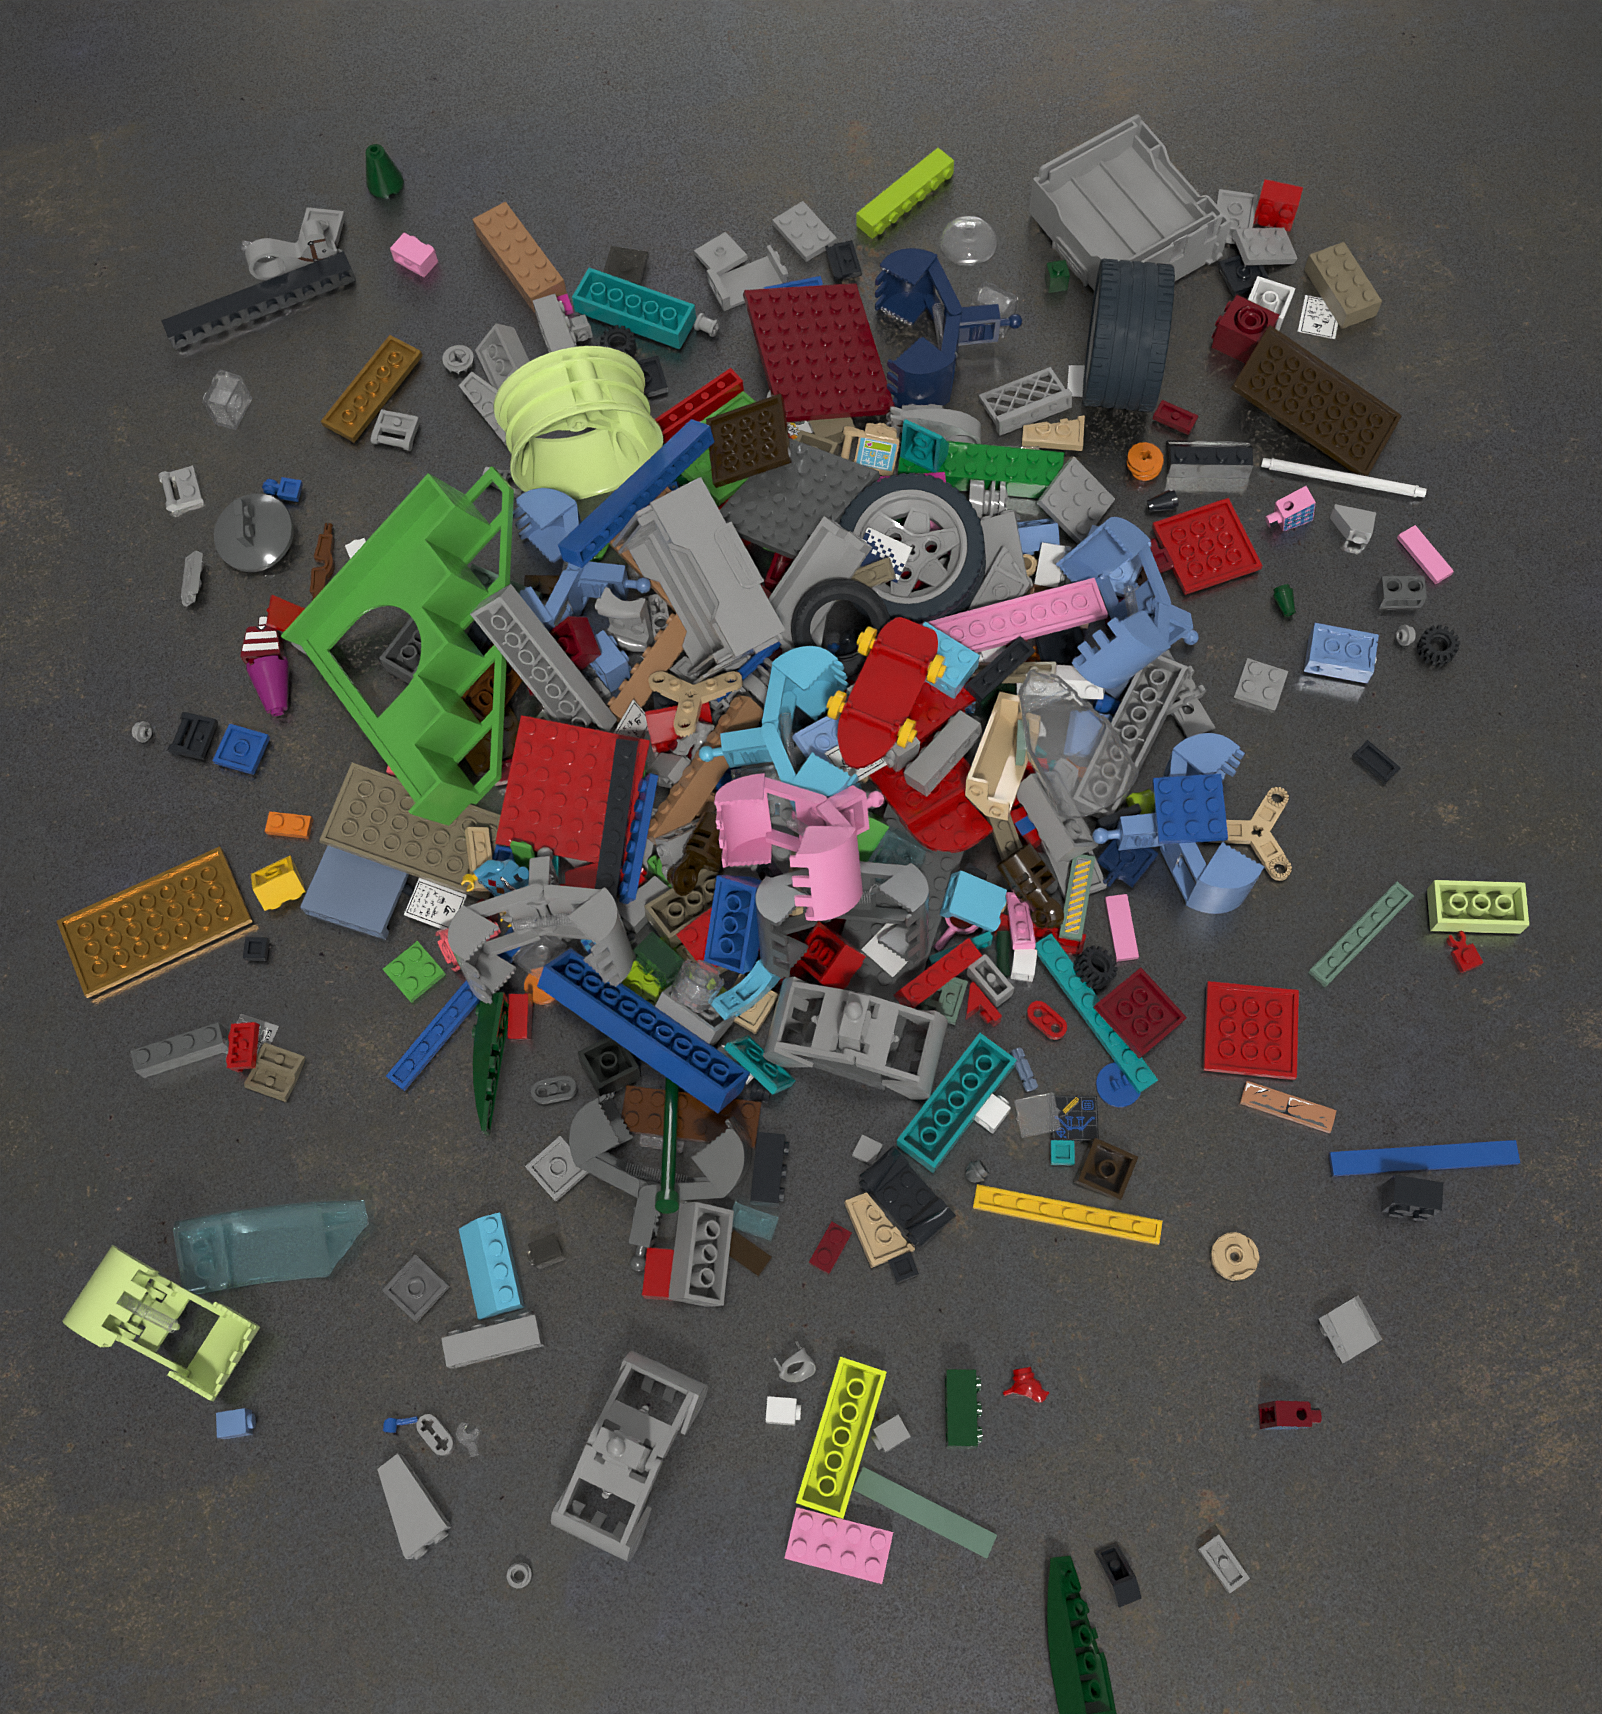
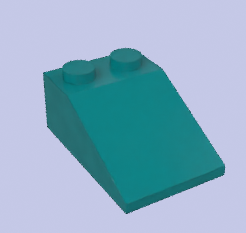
(923, 446)

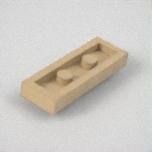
(478, 850)

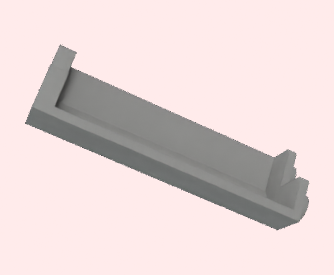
(826, 556)

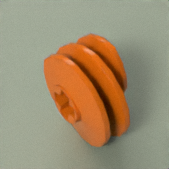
(1144, 461)

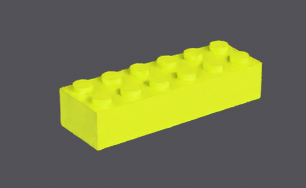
(841, 1438)

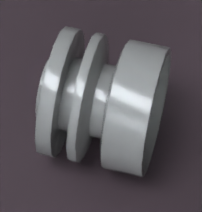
(989, 501)
(758, 686)

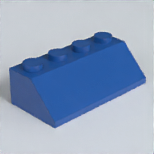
(733, 924)

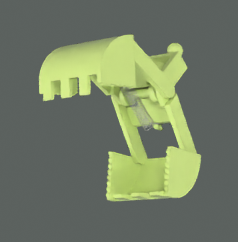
(120, 1292)

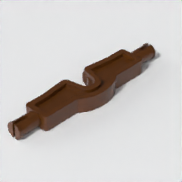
(323, 554)

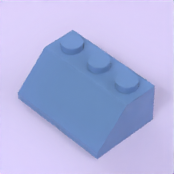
(1036, 532)

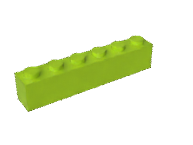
(905, 193)

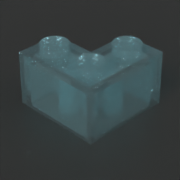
(897, 851)

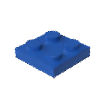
(241, 749)

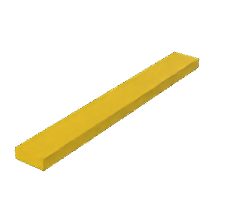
(1067, 1214)

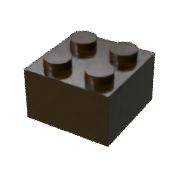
(1105, 1169)

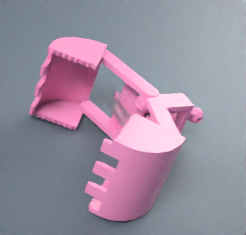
(824, 844)

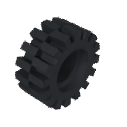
(619, 334)
(1445, 637)
(1102, 961)

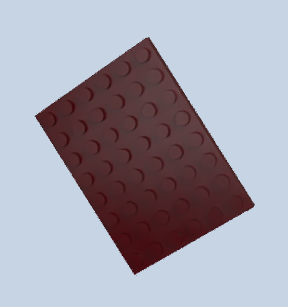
(818, 351)

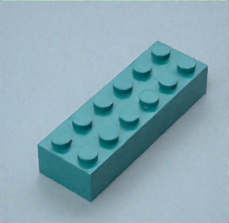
(634, 307)
(956, 1102)

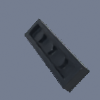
(999, 669)

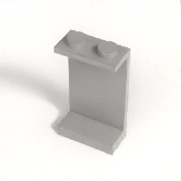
(755, 275)
(1003, 532)

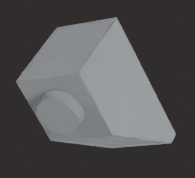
(1353, 523)

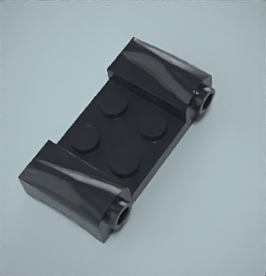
(906, 1197)

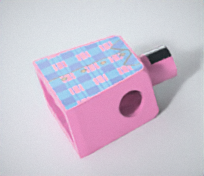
(1293, 510)

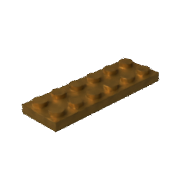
(371, 388)

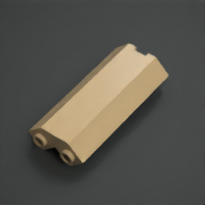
(993, 774)

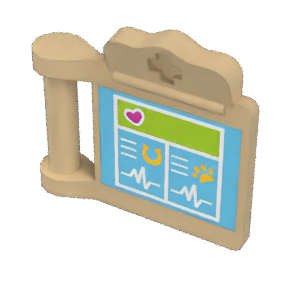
(875, 448)

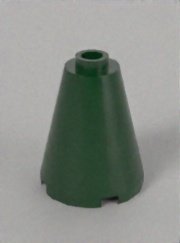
(381, 172)

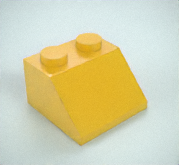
(277, 883)

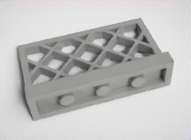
(1033, 410)

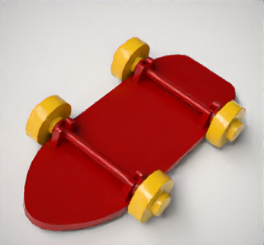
(885, 691)

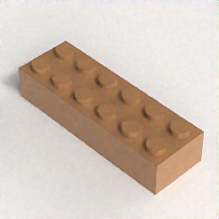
(518, 254)

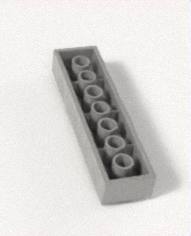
(541, 661)
(1145, 711)

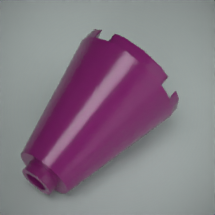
(270, 681)

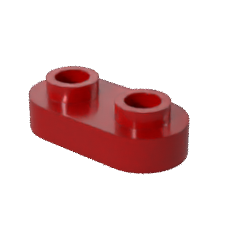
(1047, 1020)

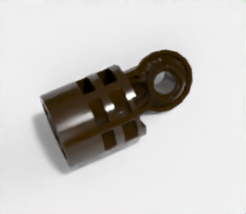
(699, 852)
(1028, 879)

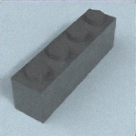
(180, 1050)

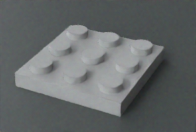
(1075, 500)

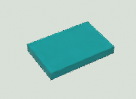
(751, 1057)

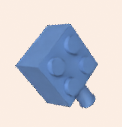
(613, 664)

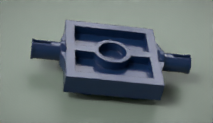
(1126, 864)

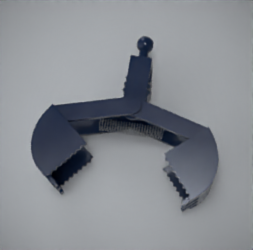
(906, 292)

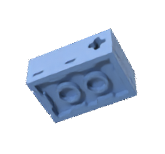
(1341, 653)

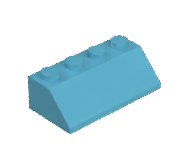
(491, 1266)

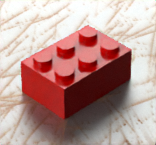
(830, 957)

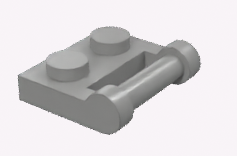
(396, 424)
(187, 486)

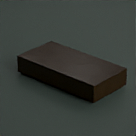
(748, 1254)

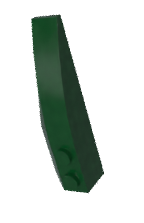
(488, 1055)
(1076, 1663)

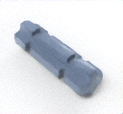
(1024, 1070)

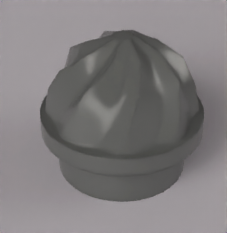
(976, 1171)

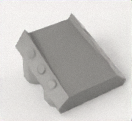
(1349, 1329)

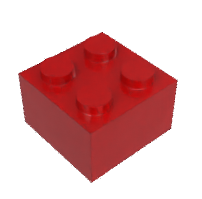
(1277, 205)

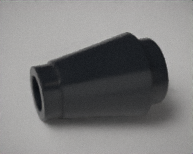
(1163, 501)

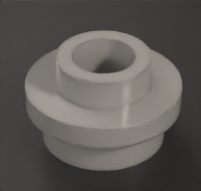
(1405, 635)
(142, 731)
(511, 1575)

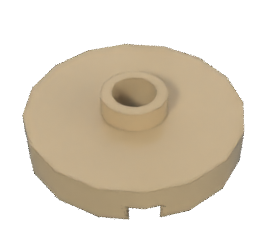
(1245, 1250)

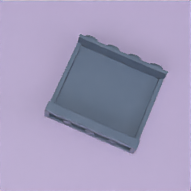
(354, 892)

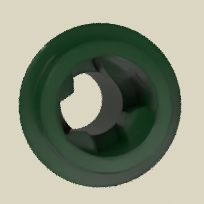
(1285, 599)

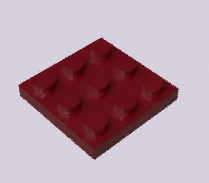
(1140, 1012)

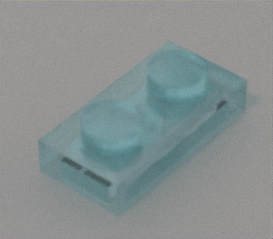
(754, 1221)

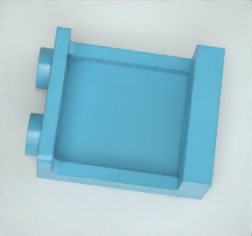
(974, 901)

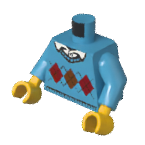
(498, 877)

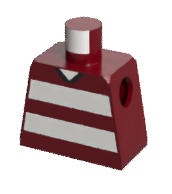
(261, 642)

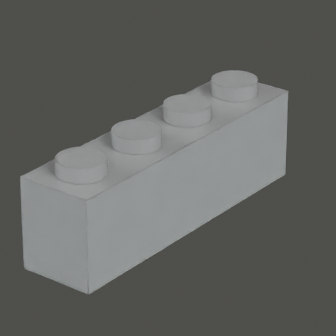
(943, 753)
(492, 1341)

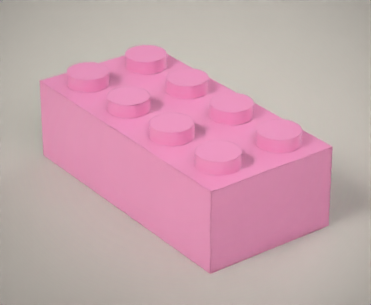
(839, 1545)

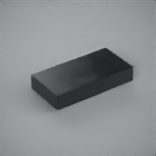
(1376, 762)

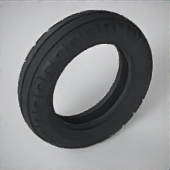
(838, 590)

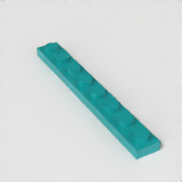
(1084, 1000)

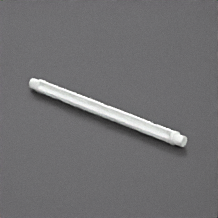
(1343, 477)

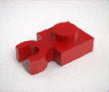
(1464, 955)

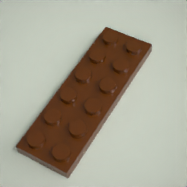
(696, 1121)

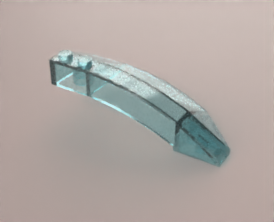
(266, 1243)

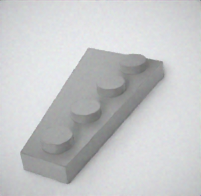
(482, 397)

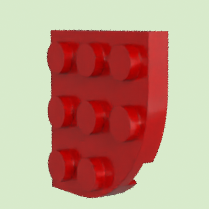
(952, 828)

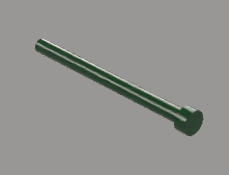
(667, 1198)

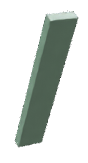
(1360, 934)
(925, 1512)

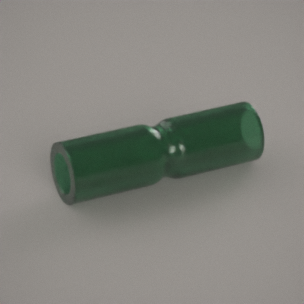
(1003, 950)

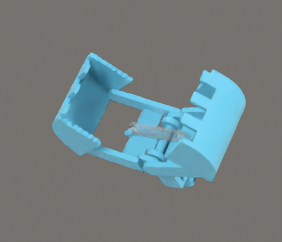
(800, 679)

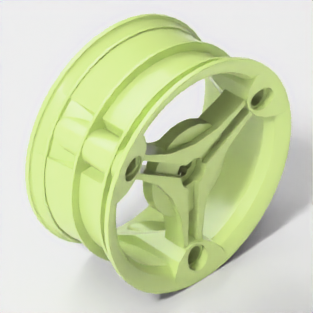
(574, 392)

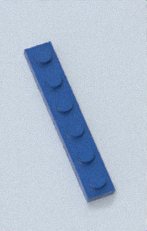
(636, 846)

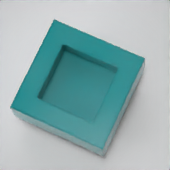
(1062, 1152)

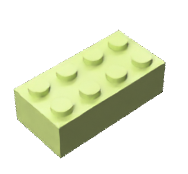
(1477, 906)

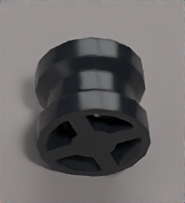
(759, 1092)

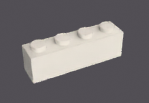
(1072, 677)

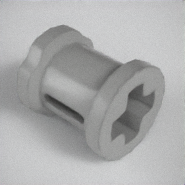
(706, 324)

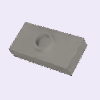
(1223, 1563)

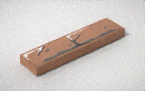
(1288, 1107)

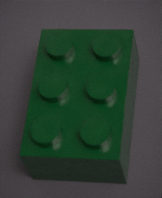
(962, 1409)

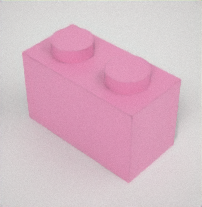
(414, 254)

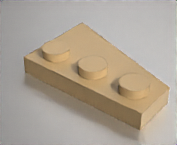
(1060, 435)
(876, 1233)

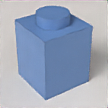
(235, 1423)

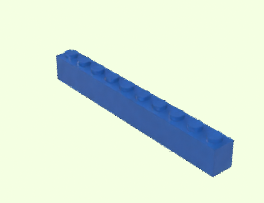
(635, 493)

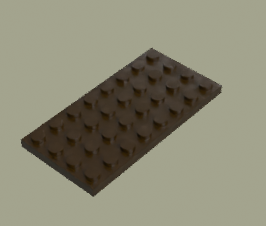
(1316, 402)

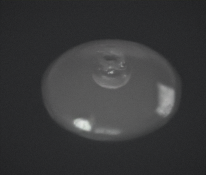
(967, 247)

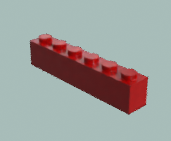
(700, 403)

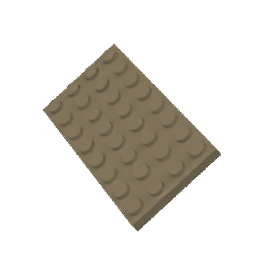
(376, 824)

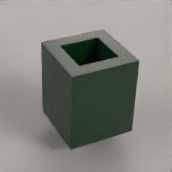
(1057, 276)

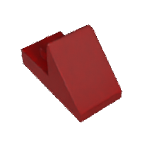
(978, 1001)

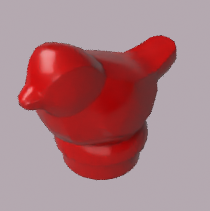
(1027, 1385)

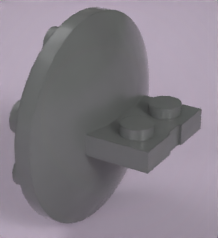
(253, 532)

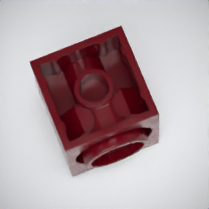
(1241, 328)

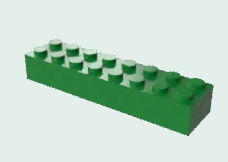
(1024, 470)

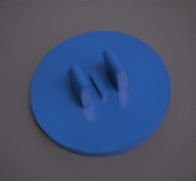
(1114, 1087)

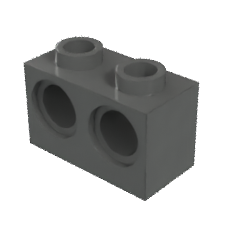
(1402, 595)

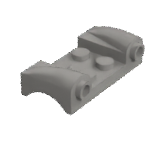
(628, 621)

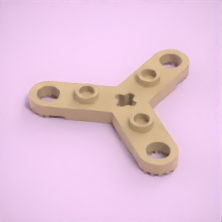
(681, 692)
(1264, 846)

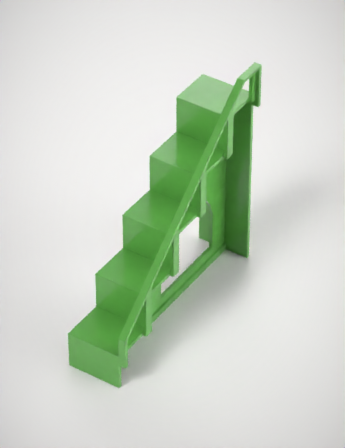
(421, 566)

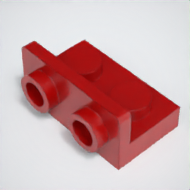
(242, 1046)

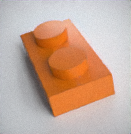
(288, 825)

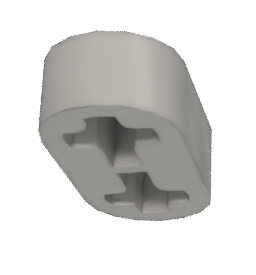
(440, 1431)

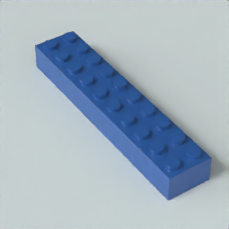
(644, 1031)

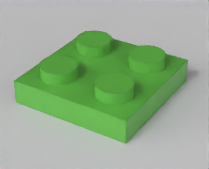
(414, 971)

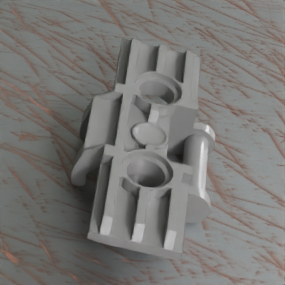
(1198, 721)

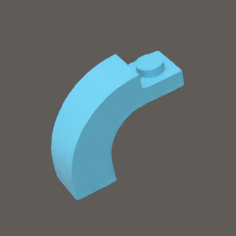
(746, 993)

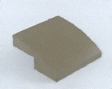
(275, 1072)

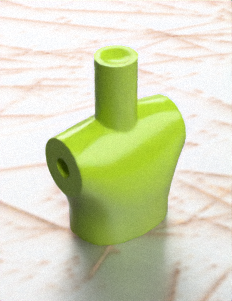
(1144, 799)

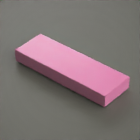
(1425, 554)
(1020, 923)
(1121, 928)

